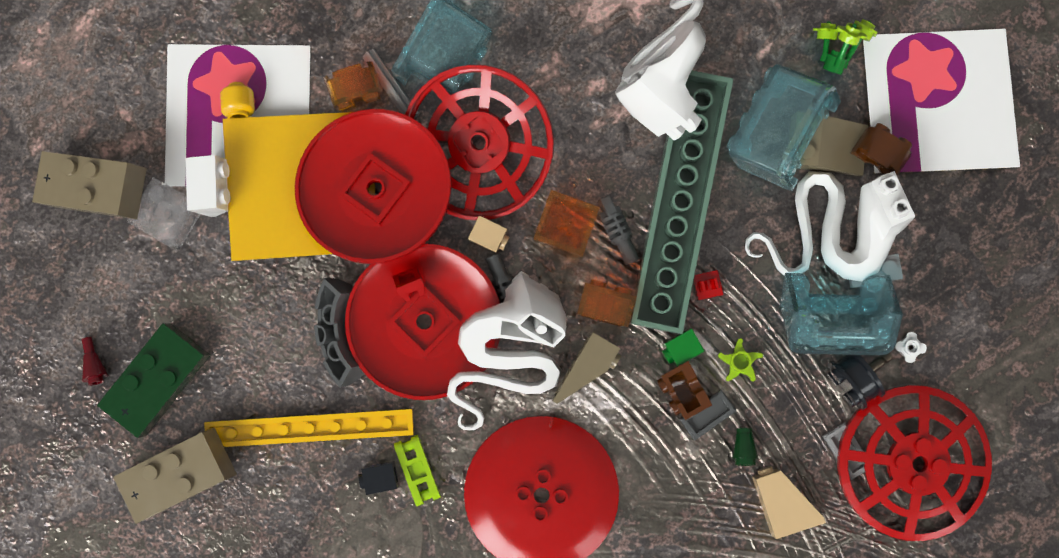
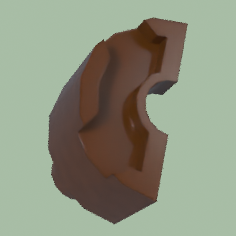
(883, 149)
(685, 391)

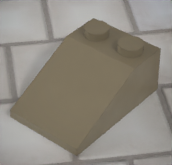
(832, 146)
(590, 363)

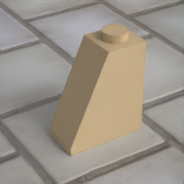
(783, 504)

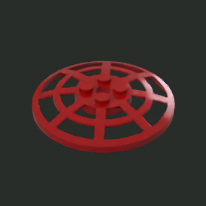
(495, 134)
(900, 463)

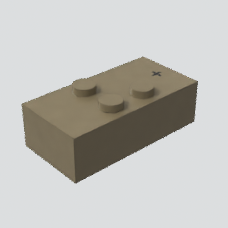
(89, 184)
(174, 475)

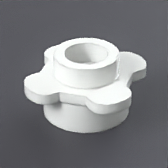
(903, 347)

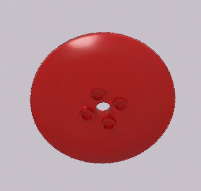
(350, 157)
(385, 328)
(549, 456)

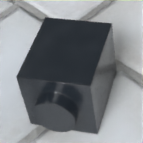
(379, 478)

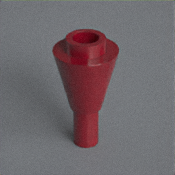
(93, 369)

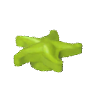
(740, 361)

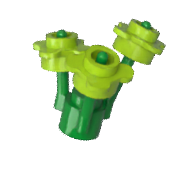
(849, 34)

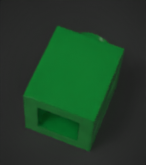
(682, 348)

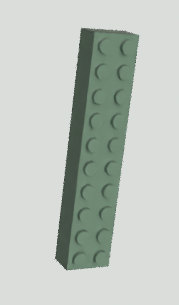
(681, 210)

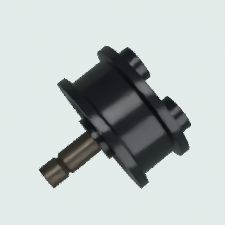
(858, 378)

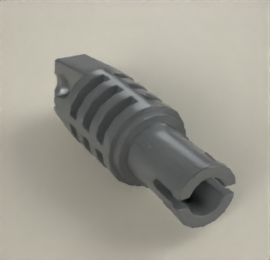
(617, 229)
(500, 275)

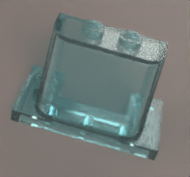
(440, 42)

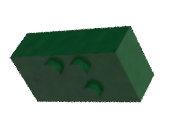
(153, 380)

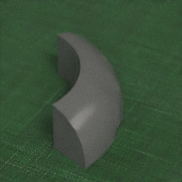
(331, 332)

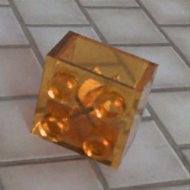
(566, 224)
(606, 304)

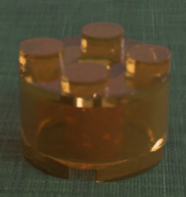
(353, 85)

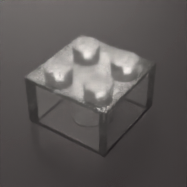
(164, 214)

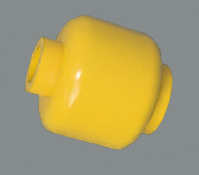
(237, 101)

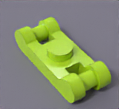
(417, 470)

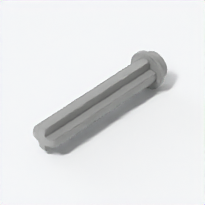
(388, 82)

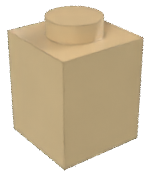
(489, 235)

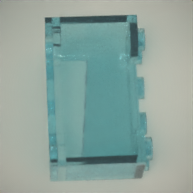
(781, 124)
(841, 322)

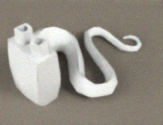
(657, 75)
(881, 216)
(528, 315)

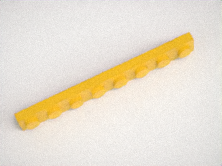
(314, 427)

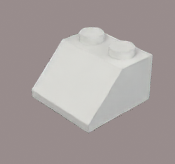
(207, 185)

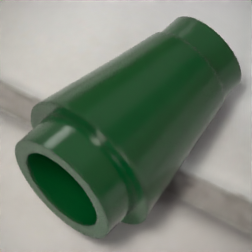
(744, 448)

